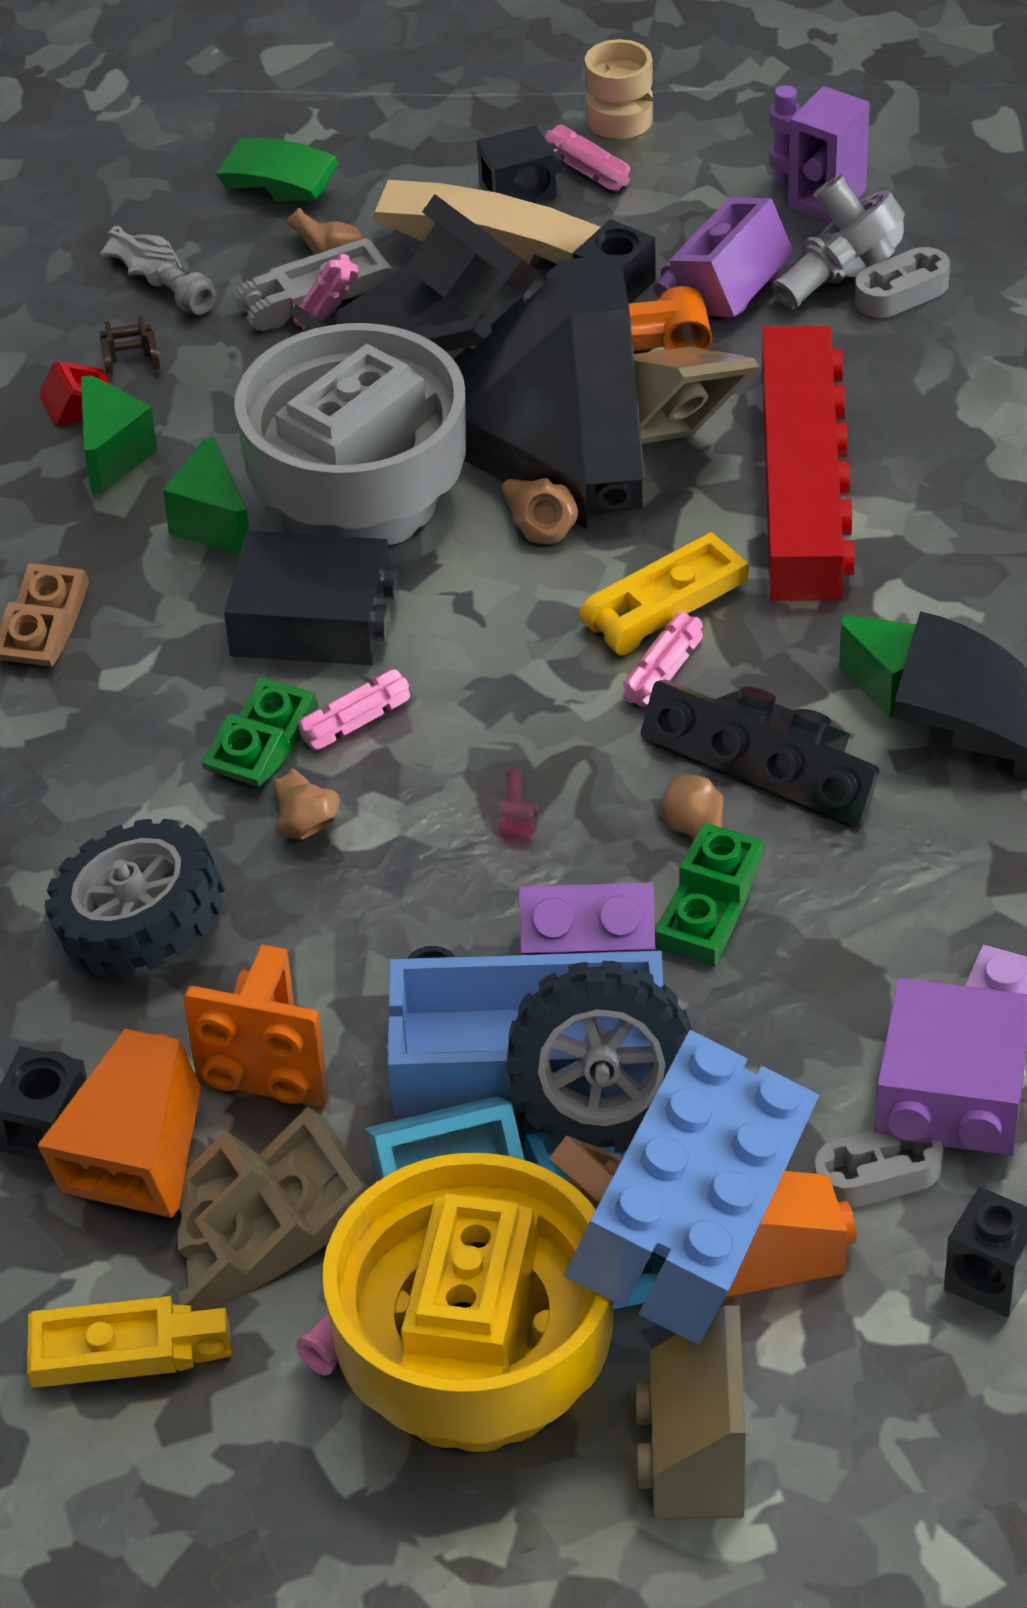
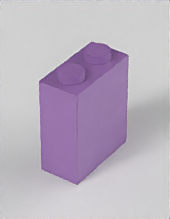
(953, 1066)

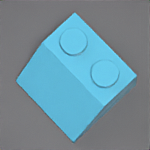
(464, 1128)

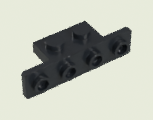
(764, 745)

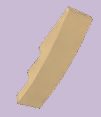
(515, 223)

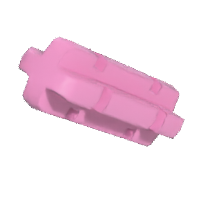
(589, 158)
(330, 288)
(663, 657)
(354, 709)

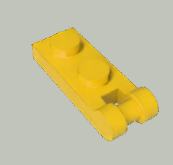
(663, 589)

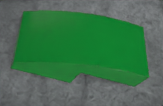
(284, 167)
(262, 735)
(710, 894)

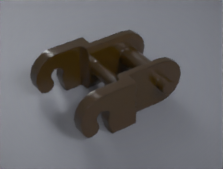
(147, 342)

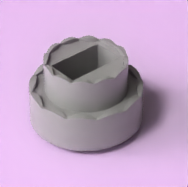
(353, 429)

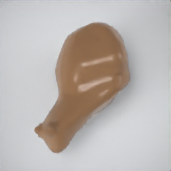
(323, 236)
(540, 509)
(690, 803)
(303, 806)

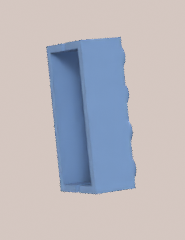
(456, 1018)
(693, 1186)

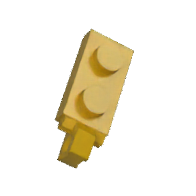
(122, 1340)

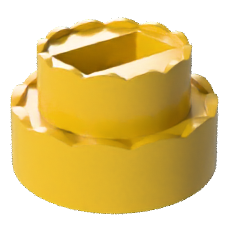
(477, 1235)

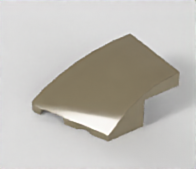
(262, 1212)

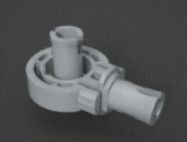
(856, 239)

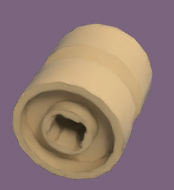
(619, 89)

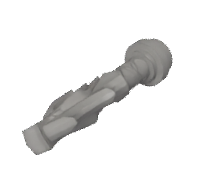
(160, 265)

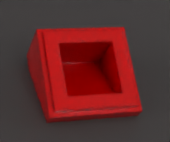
(63, 390)

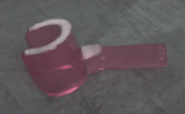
(519, 815)

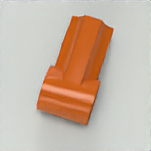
(671, 322)

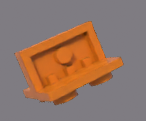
(258, 1035)

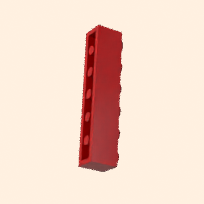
(803, 465)

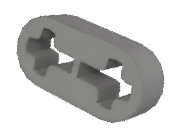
(902, 282)
(878, 1166)

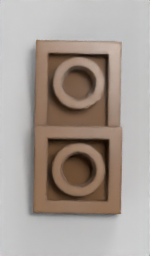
(43, 615)

